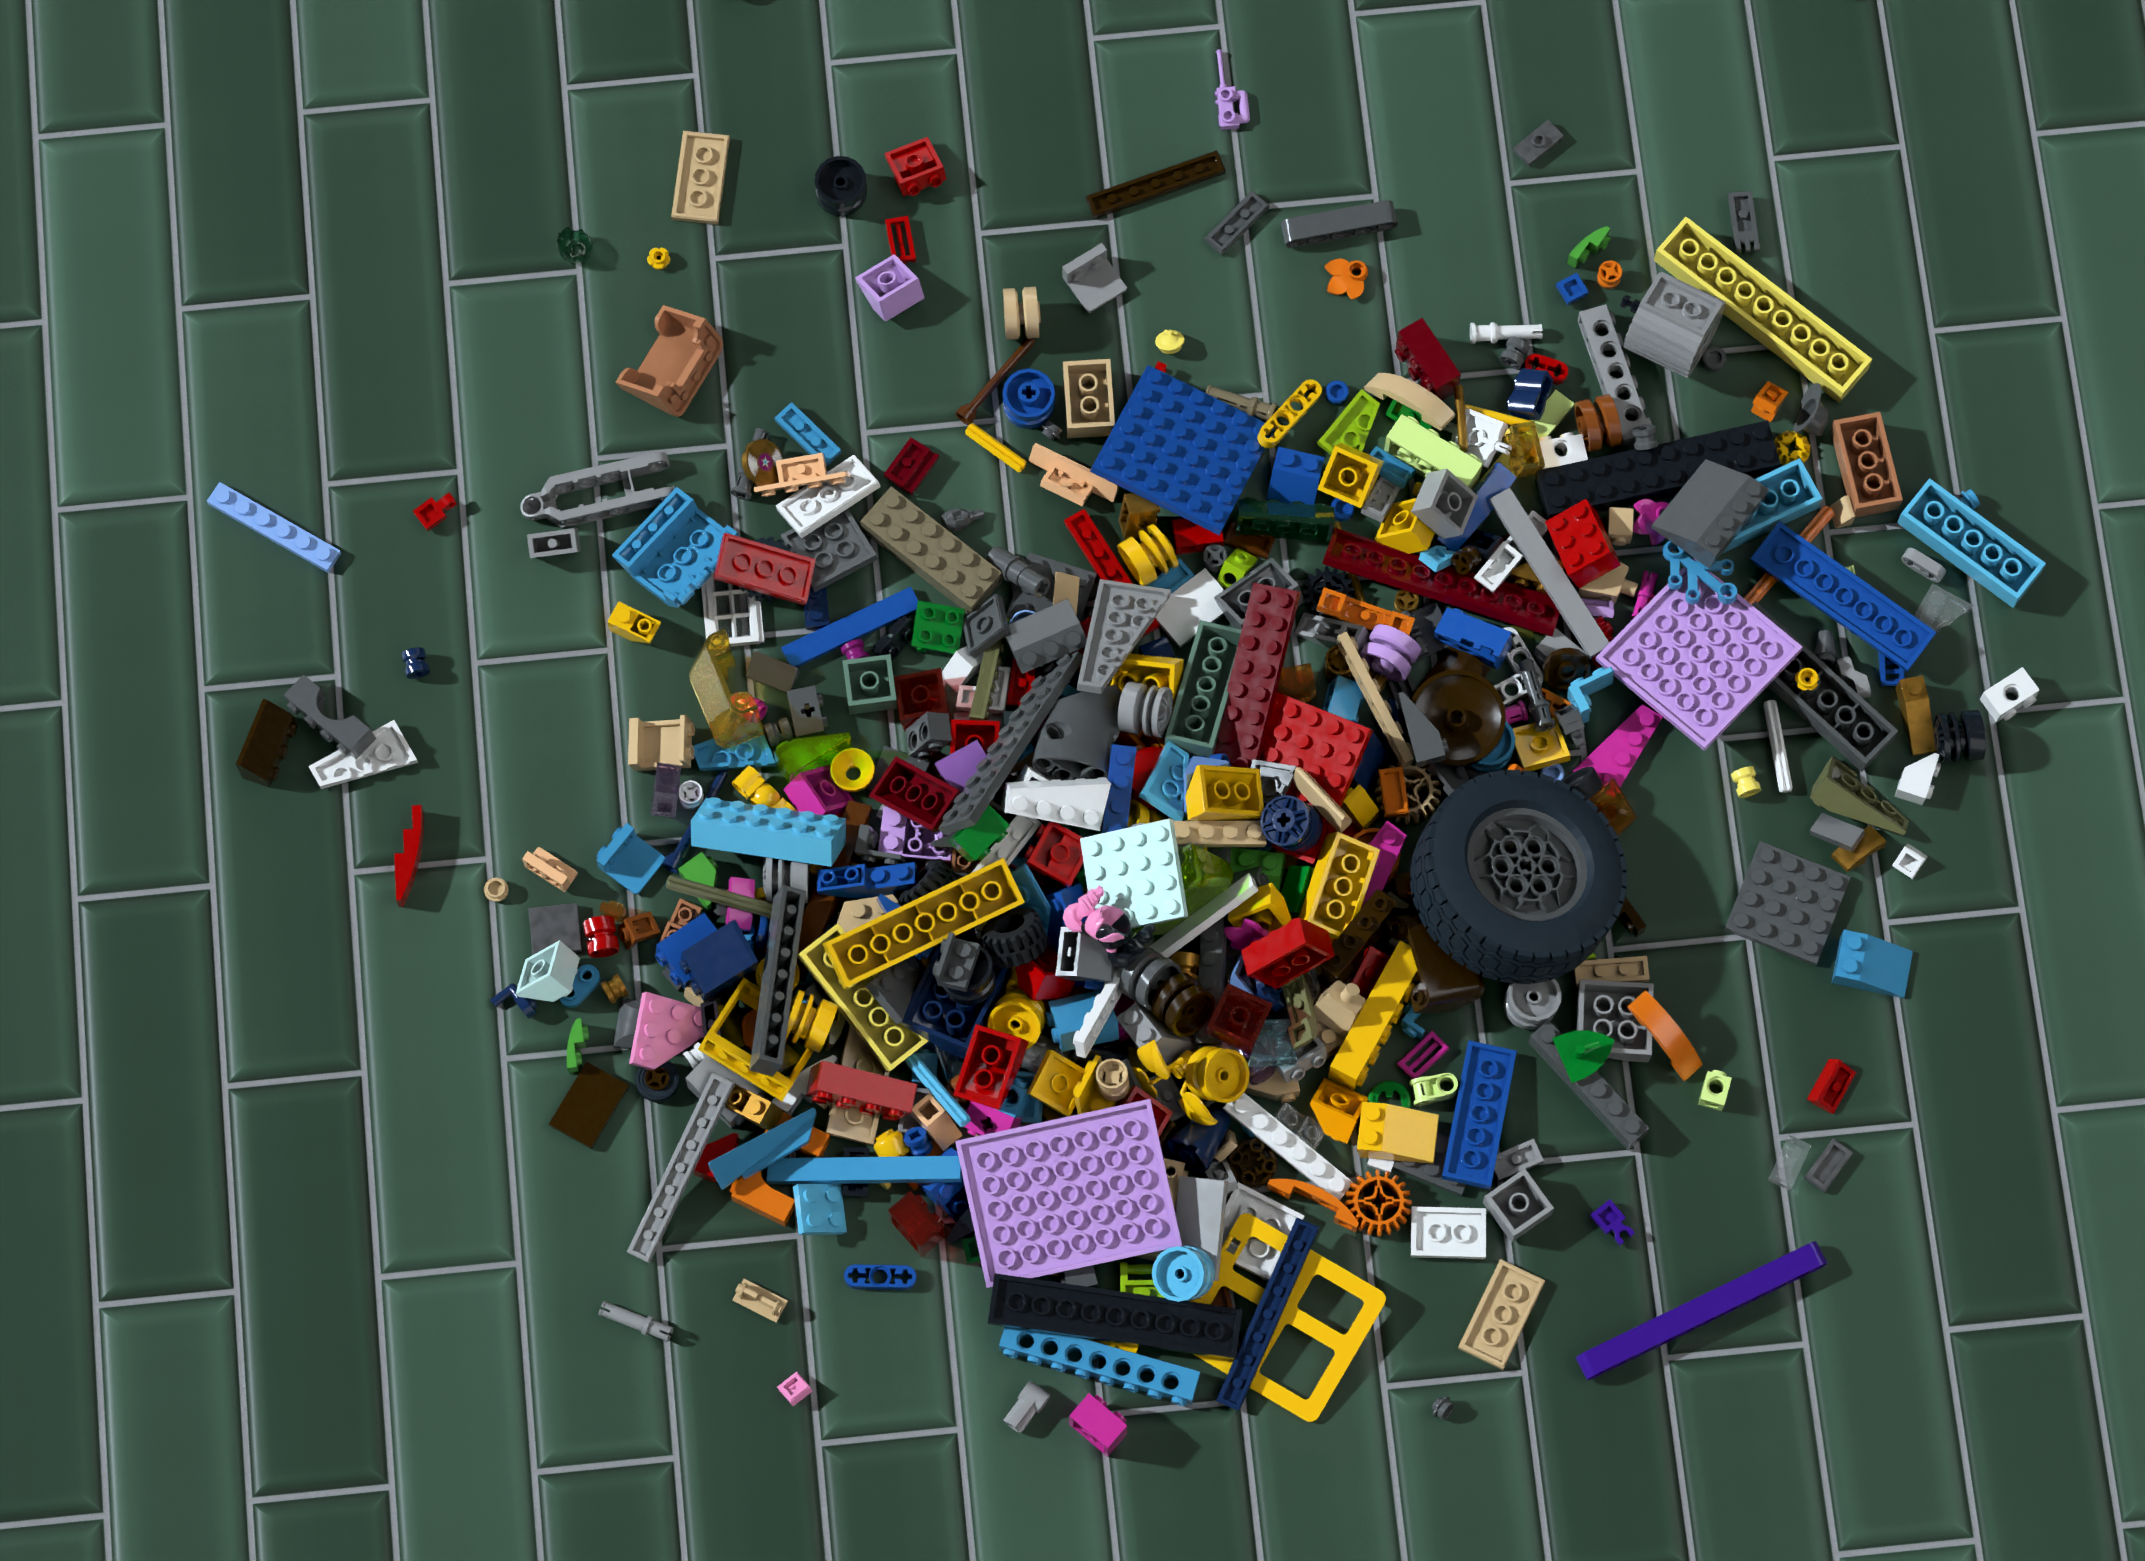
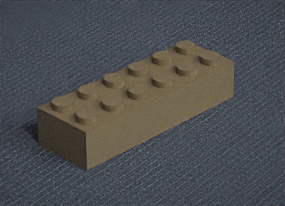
(931, 551)

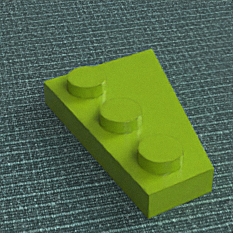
(1352, 424)

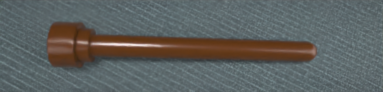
(967, 412)

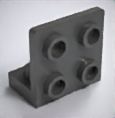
(867, 849)

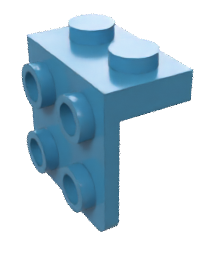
(629, 859)

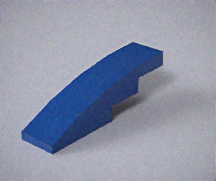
(1494, 483)

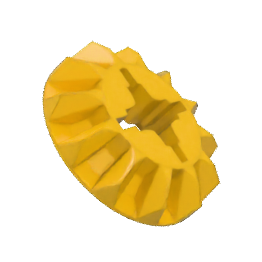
(1800, 443)

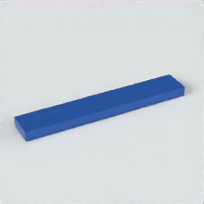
(850, 628)

